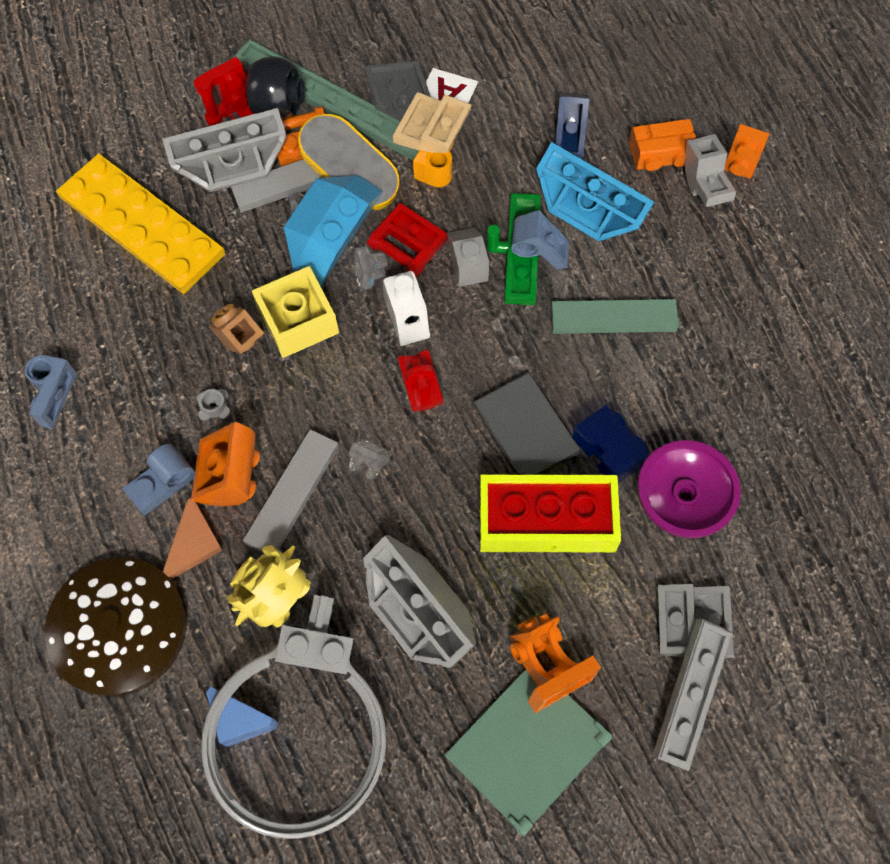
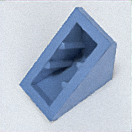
(240, 721)

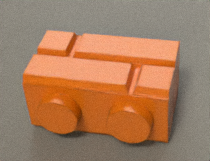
(660, 144)

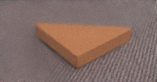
(192, 542)

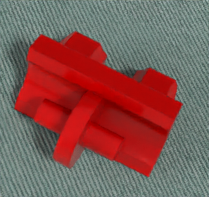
(420, 381)

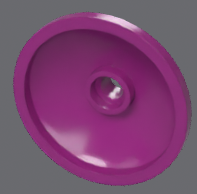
(698, 472)

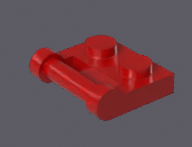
(231, 88)
(413, 232)

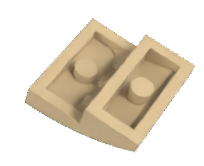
(431, 123)

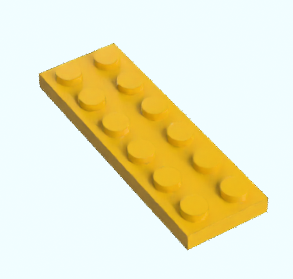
(141, 223)

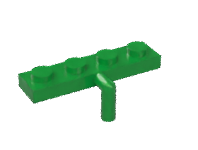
(521, 271)

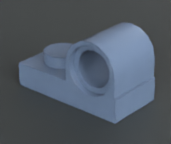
(538, 236)
(52, 389)
(164, 478)

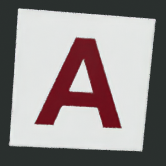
(453, 85)

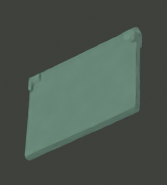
(526, 757)

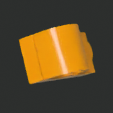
(433, 168)

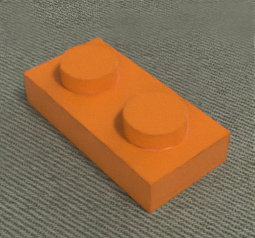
(746, 151)

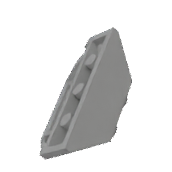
(228, 151)
(417, 604)

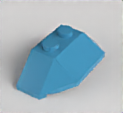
(589, 196)
(328, 222)

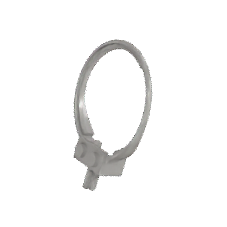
(308, 649)

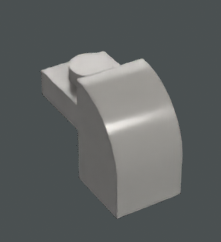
(705, 170)

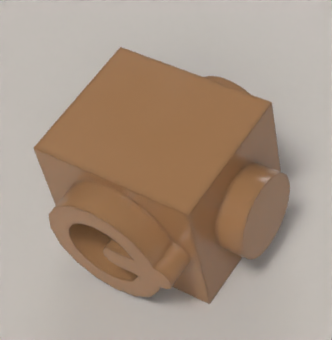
(235, 328)

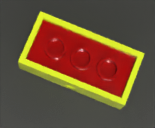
(549, 513)

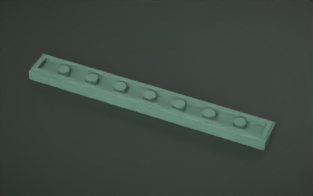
(336, 101)

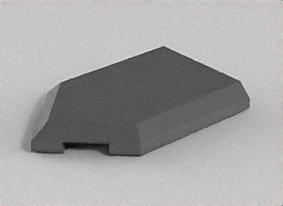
(395, 86)

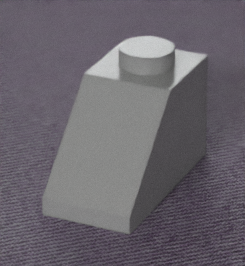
(468, 256)

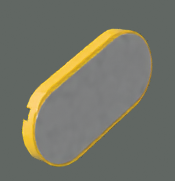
(338, 149)

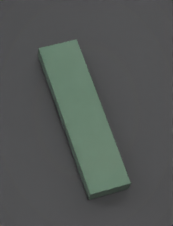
(614, 316)

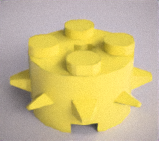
(268, 587)

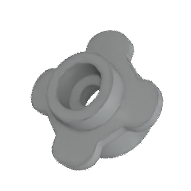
(211, 396)

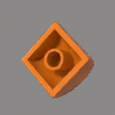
(226, 466)

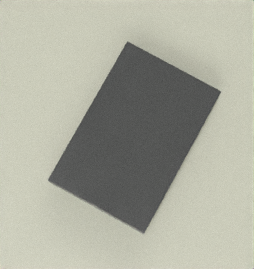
(526, 427)

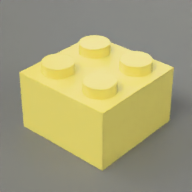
(296, 311)

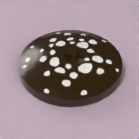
(115, 627)

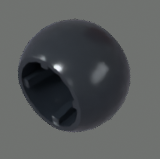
(274, 84)

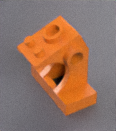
(567, 675)

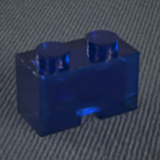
(611, 443)

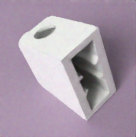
(404, 300)

